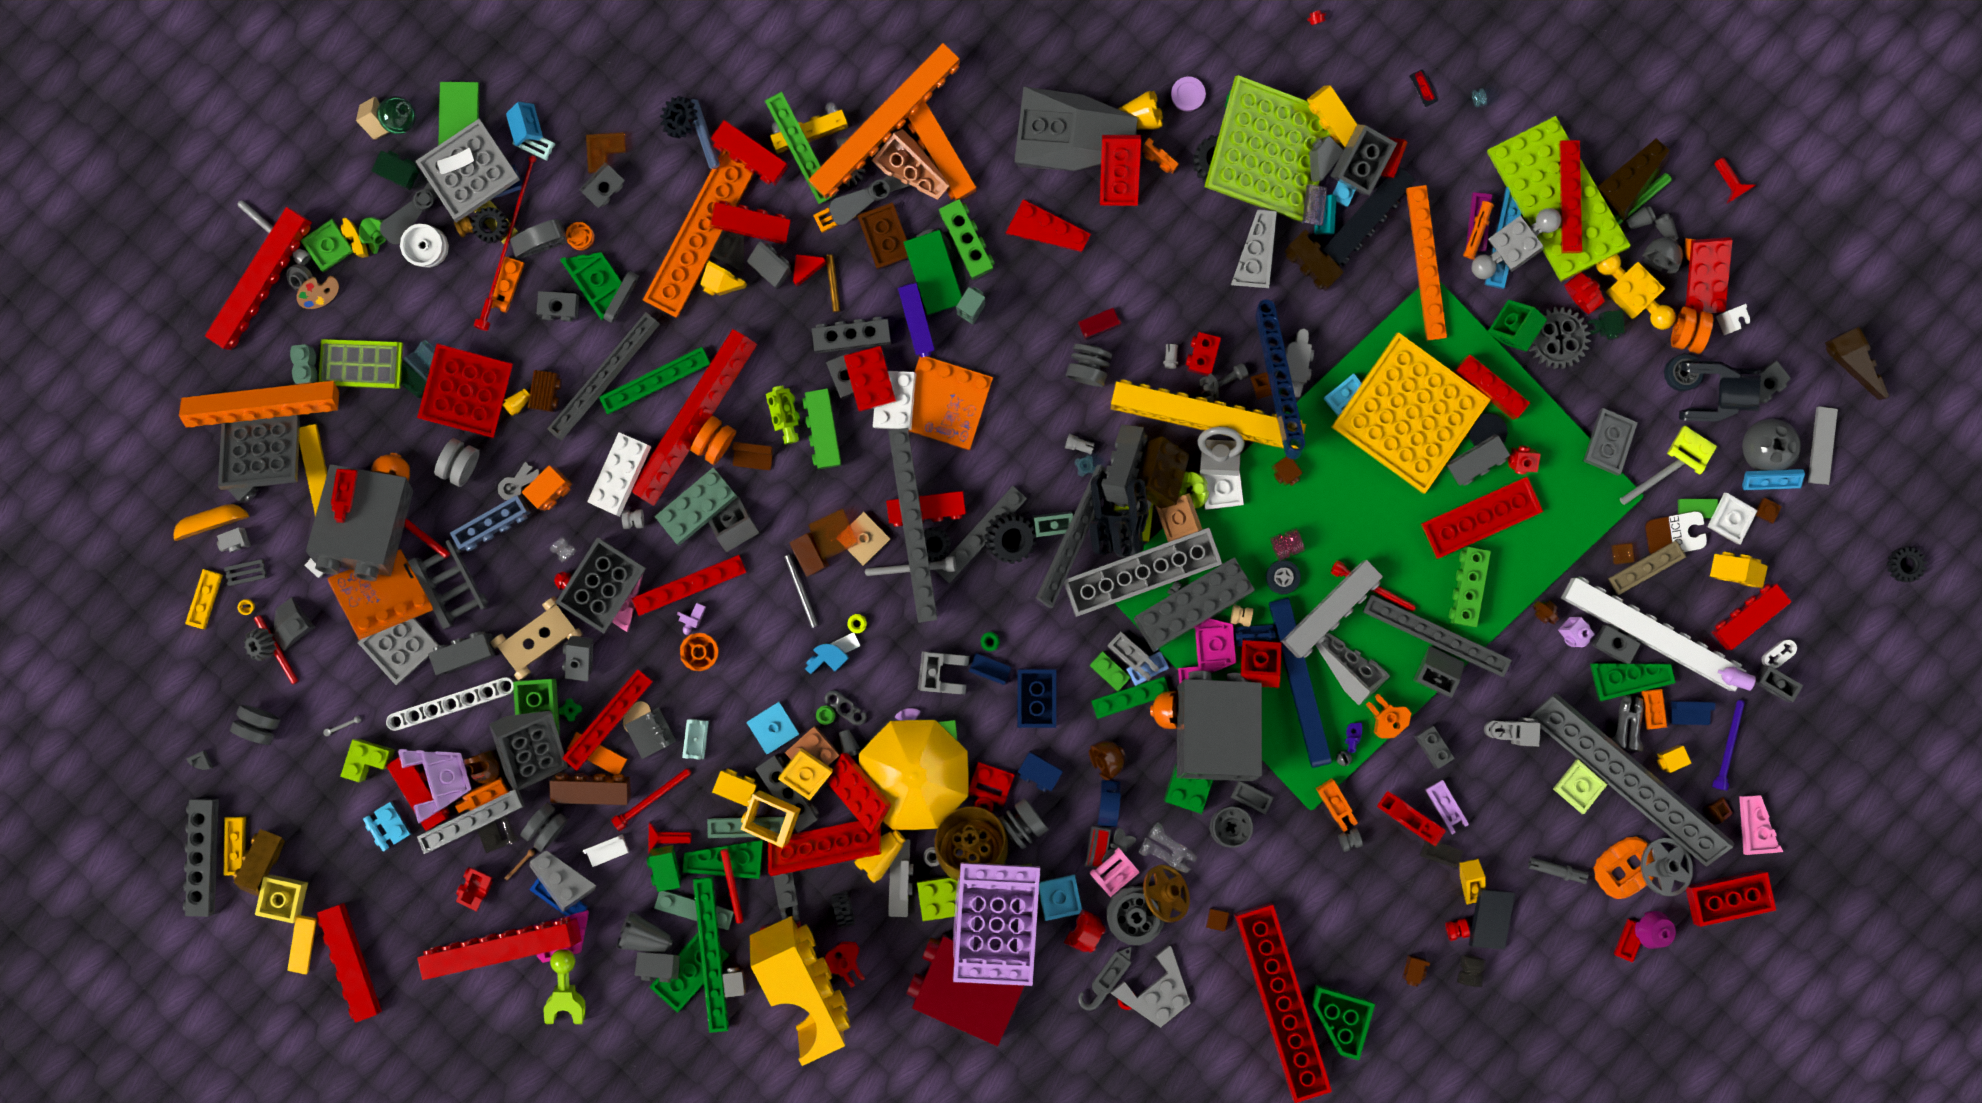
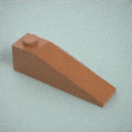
(910, 164)

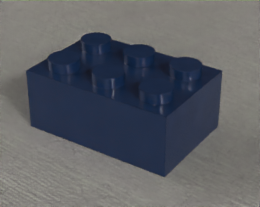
(1036, 698)

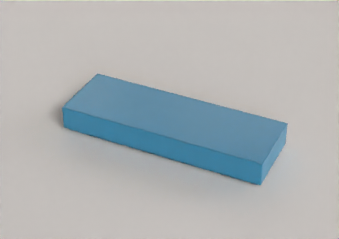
(1773, 479)

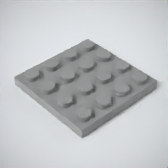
(472, 184)

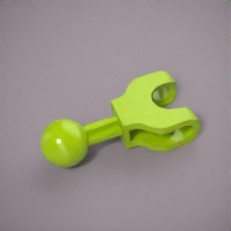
(564, 994)

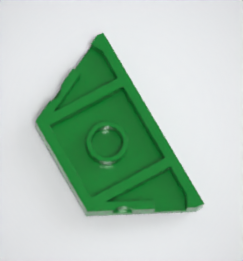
(595, 279)

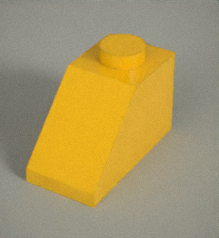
(1472, 879)

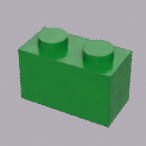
(664, 868)

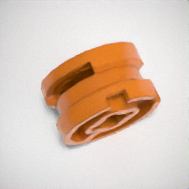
(580, 236)

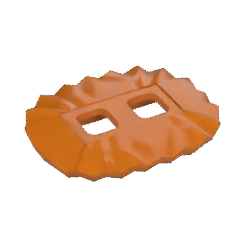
(1617, 856)

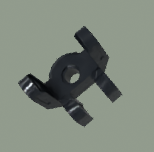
(1737, 390)
(1119, 527)

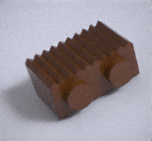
(544, 391)

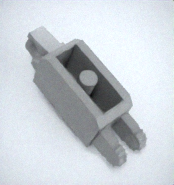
(1298, 358)

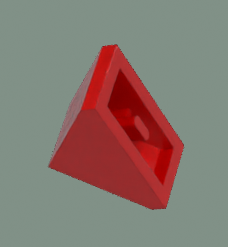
(805, 267)

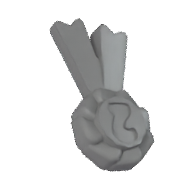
(511, 487)

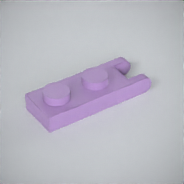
(1446, 805)

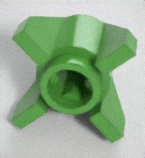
(370, 233)

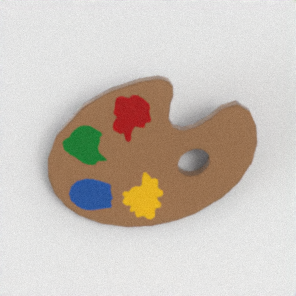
(312, 294)

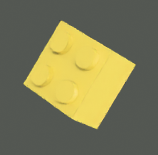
(281, 898)

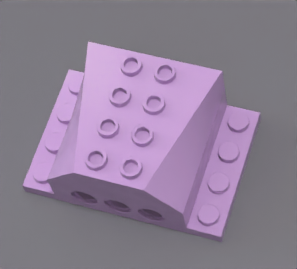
(995, 923)

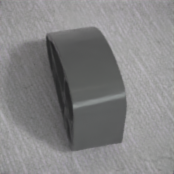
(539, 238)

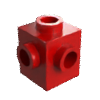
(1524, 459)

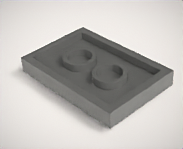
(1610, 441)

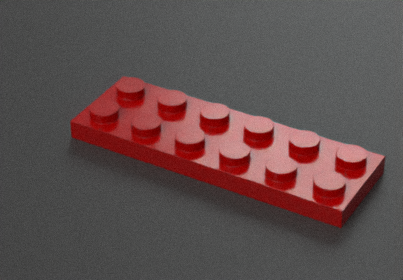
(1481, 517)
(823, 848)

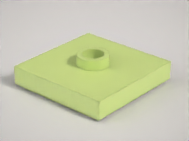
(1580, 786)

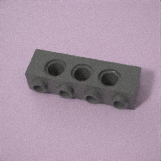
(881, 336)
(777, 789)

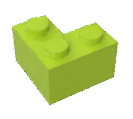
(362, 756)

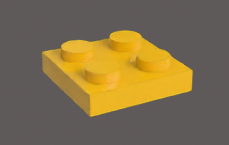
(805, 774)

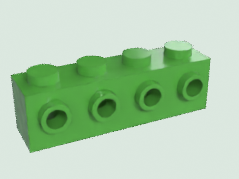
(822, 428)
(1470, 586)

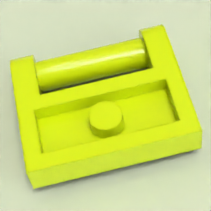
(1694, 445)

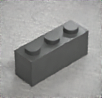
(1478, 460)

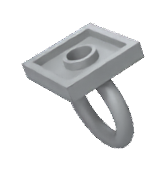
(1220, 456)

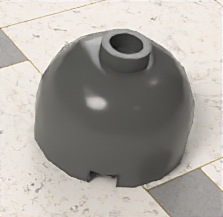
(1664, 254)

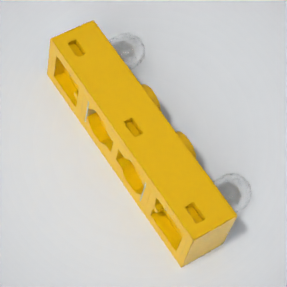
(815, 128)

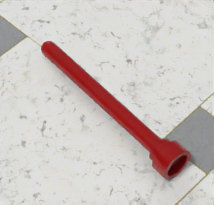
(1340, 570)
(621, 820)

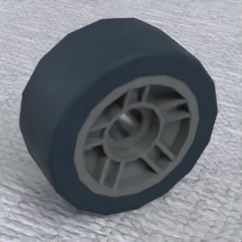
(1674, 377)

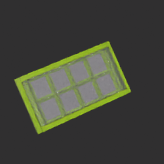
(361, 363)

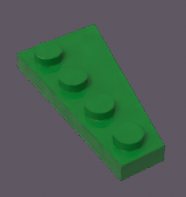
(744, 858)

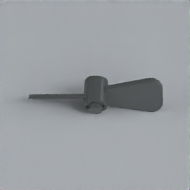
(848, 206)
(396, 224)

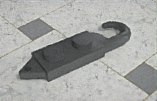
(1107, 978)

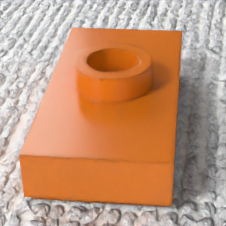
(1654, 709)

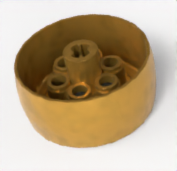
(969, 824)

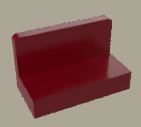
(1099, 324)

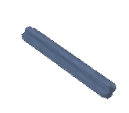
(704, 137)

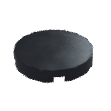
(1485, 427)

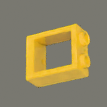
(748, 817)

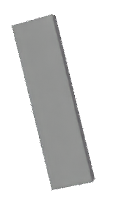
(1822, 445)

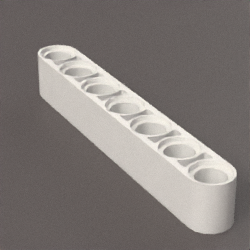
(443, 706)

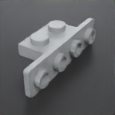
(899, 882)

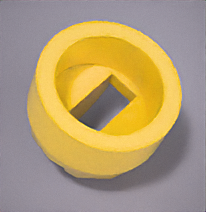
(246, 610)

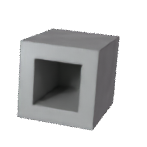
(734, 982)

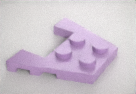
(444, 775)

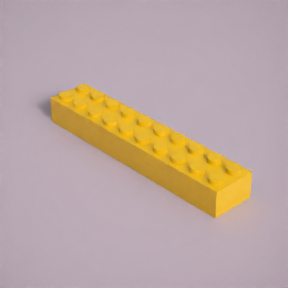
(1196, 412)

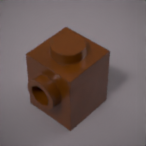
(1286, 471)

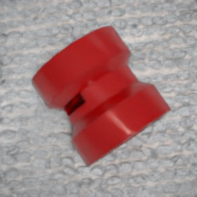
(1457, 929)

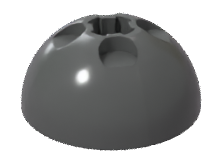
(1763, 452)

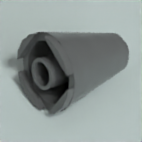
(642, 935)

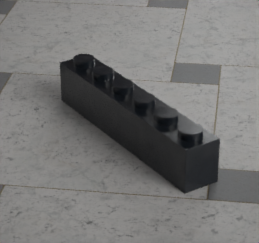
(1367, 216)

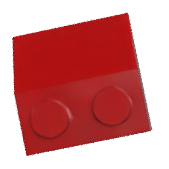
(1261, 662)

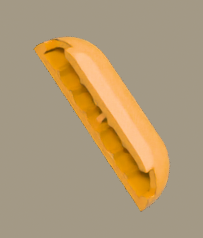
(208, 520)

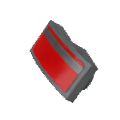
(1097, 845)

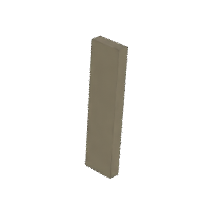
(1647, 567)

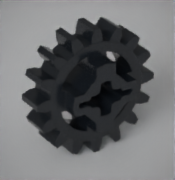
(678, 117)

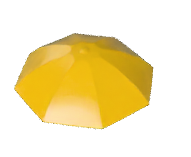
(918, 772)

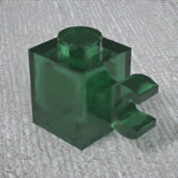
(1609, 324)

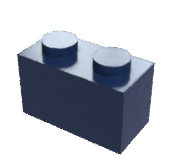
(1040, 772)

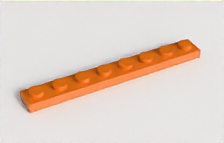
(1426, 262)

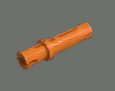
(1481, 222)

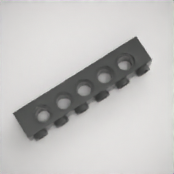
(208, 848)

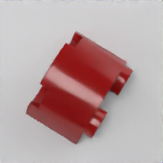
(474, 889)
(1087, 932)

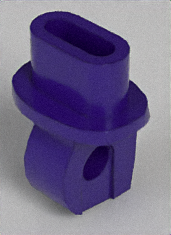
(1353, 739)

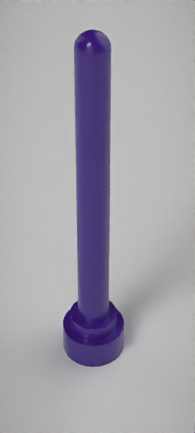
(1721, 781)

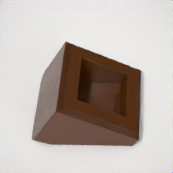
(1261, 385)
(1717, 811)

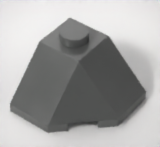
(290, 624)

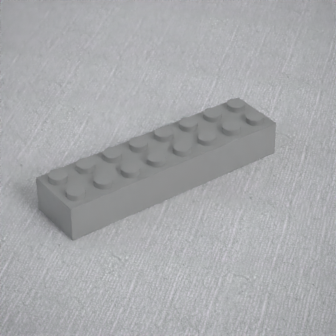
(1142, 572)

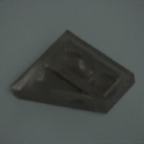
(730, 249)

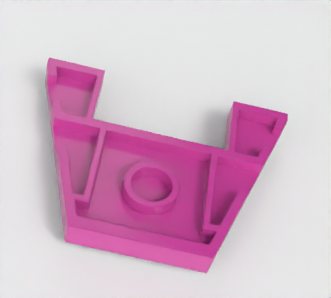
(1213, 646)

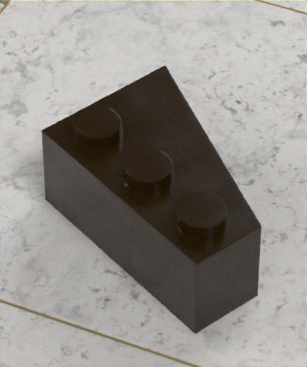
(1313, 261)

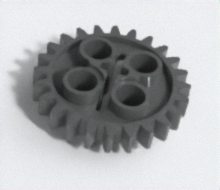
(1576, 336)

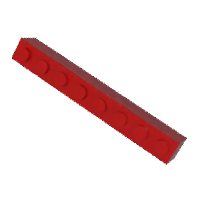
(258, 279)

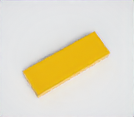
(204, 599)
(234, 843)
(302, 944)

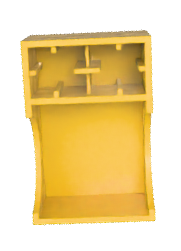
(792, 974)

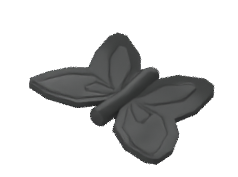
(1120, 841)

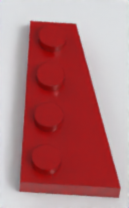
(1042, 226)

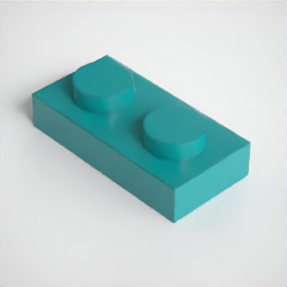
(1329, 217)

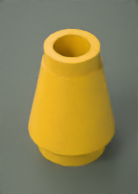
(516, 402)

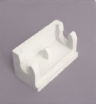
(1729, 320)

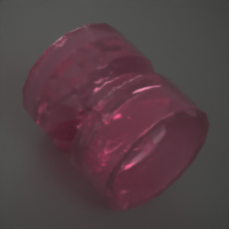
(1287, 544)

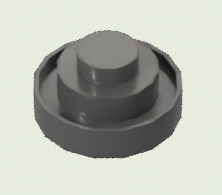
(298, 275)

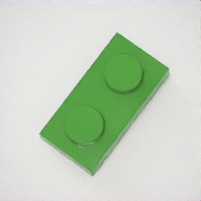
(1109, 671)

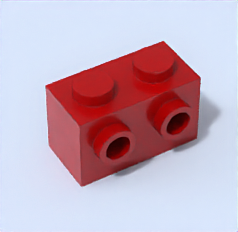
(1203, 353)

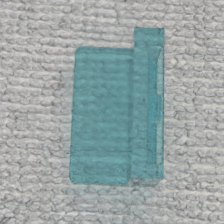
(421, 359)

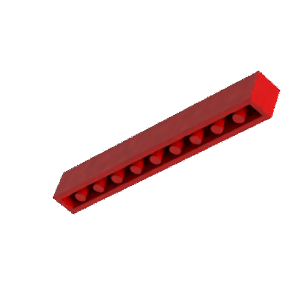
(693, 416)

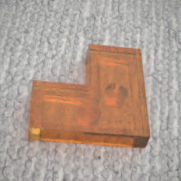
(600, 145)

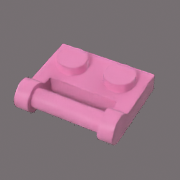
(1118, 876)

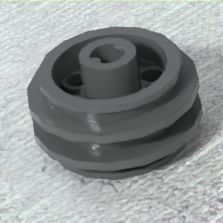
(1120, 930)

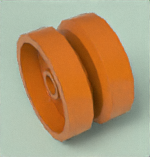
(1691, 330)
(713, 440)

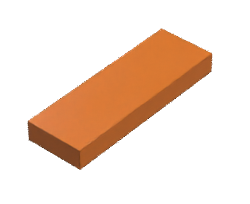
(604, 757)

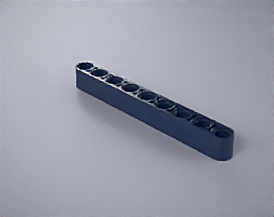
(1278, 386)
(1300, 687)

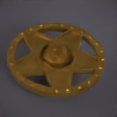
(1166, 893)

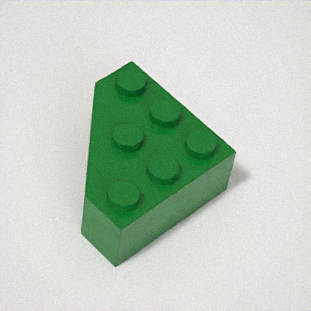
(1344, 1019)

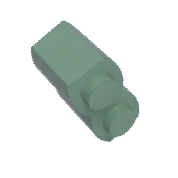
(304, 360)

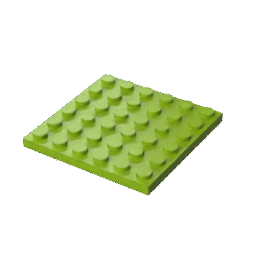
(1265, 148)

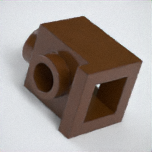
(1415, 970)

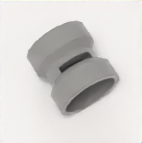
(632, 519)

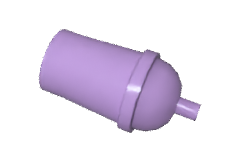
(1737, 678)

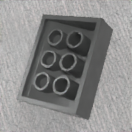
(600, 585)
(528, 747)

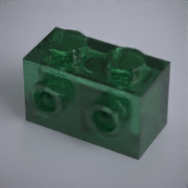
(396, 170)

